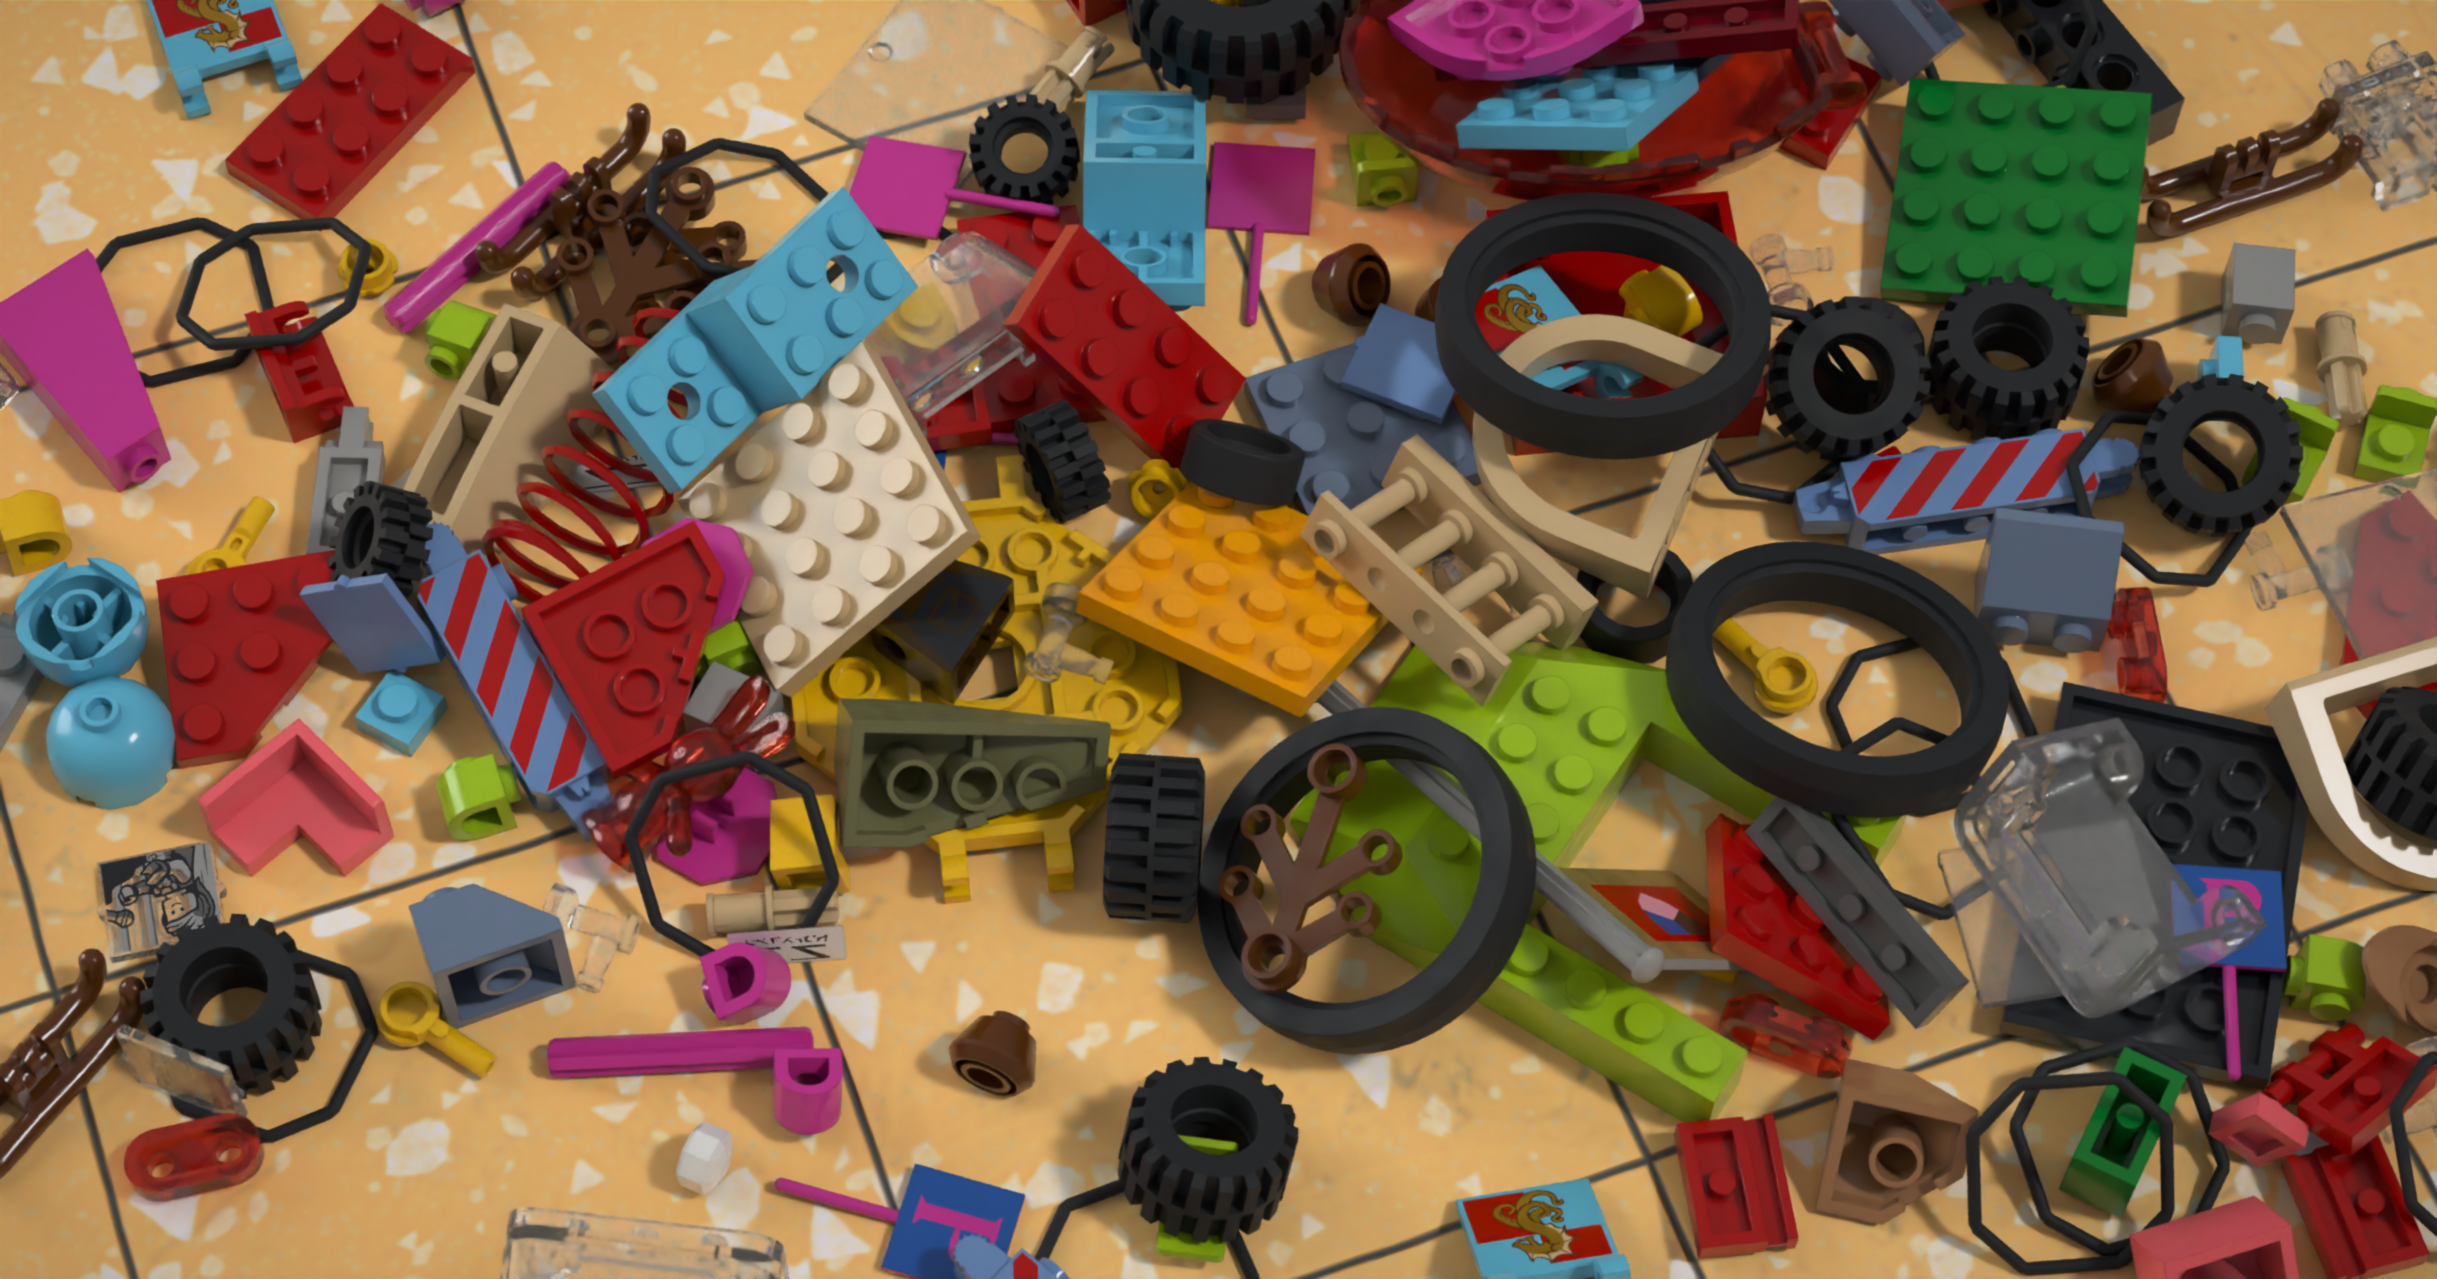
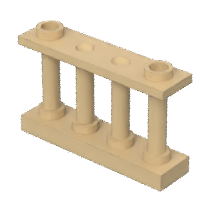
(1481, 537)

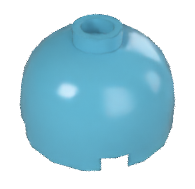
(82, 621)
(111, 742)

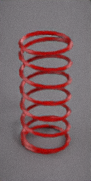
(518, 530)

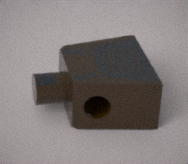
(947, 627)

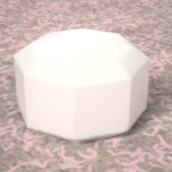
(704, 1158)

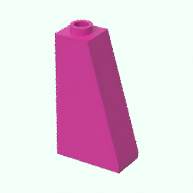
(78, 363)

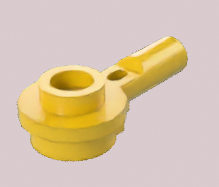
(239, 541)
(1782, 678)
(413, 1015)

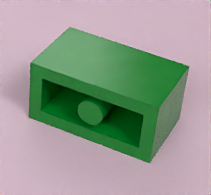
(2121, 1135)

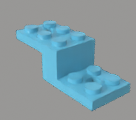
(1149, 187)
(755, 340)

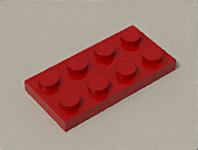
(350, 115)
(1121, 346)
(1013, 388)

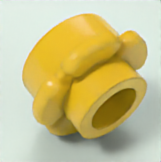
(381, 261)
(1141, 486)

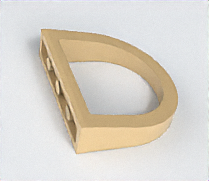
(1606, 554)
(2308, 741)

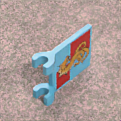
(217, 37)
(1532, 300)
(1541, 1234)

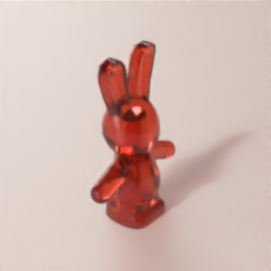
(671, 813)

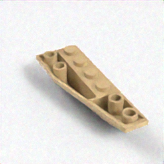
(499, 422)

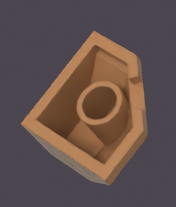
(1890, 1142)

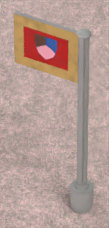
(1637, 915)

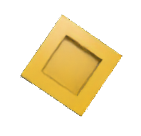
(793, 848)

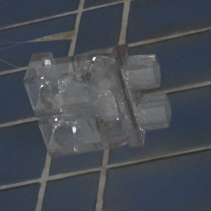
(2393, 116)

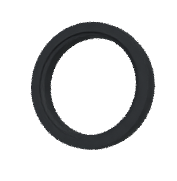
(1589, 424)
(1805, 771)
(1479, 946)

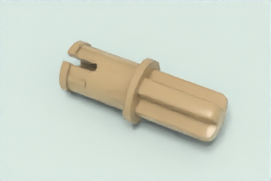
(1073, 69)
(2341, 367)
(765, 910)

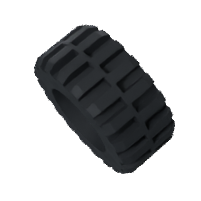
(1238, 48)

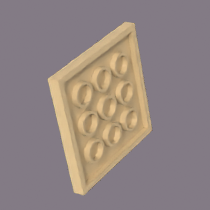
(835, 517)

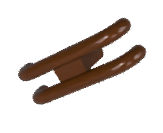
(2243, 174)
(569, 208)
(39, 1073)

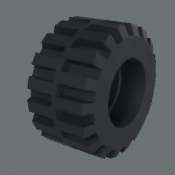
(2012, 321)
(1887, 348)
(2229, 401)
(2397, 759)
(1153, 837)
(226, 959)
(1198, 1189)

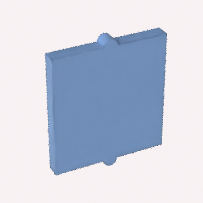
(1400, 365)
(373, 623)

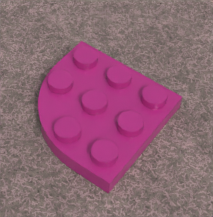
(1511, 35)

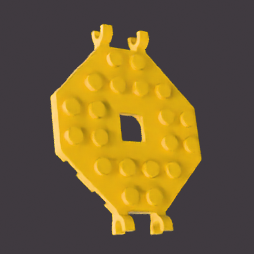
(1137, 701)

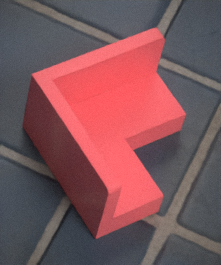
(291, 792)

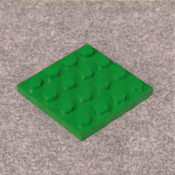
(2017, 189)

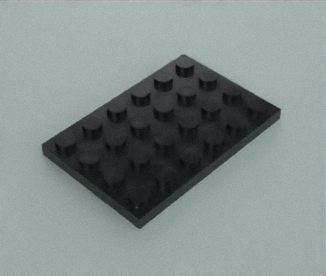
(2213, 798)

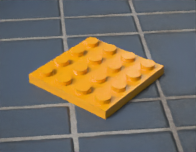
(1236, 598)

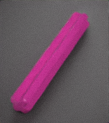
(459, 261)
(672, 1051)

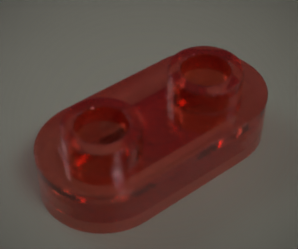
(2142, 659)
(1797, 1041)
(195, 1153)

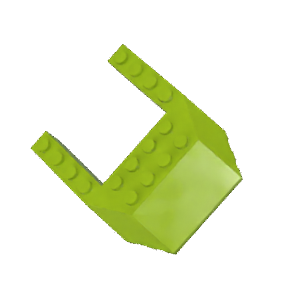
(1569, 740)

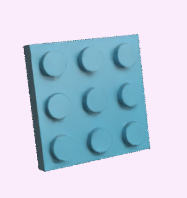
(1579, 109)

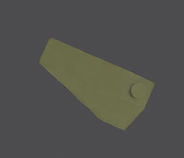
(941, 767)

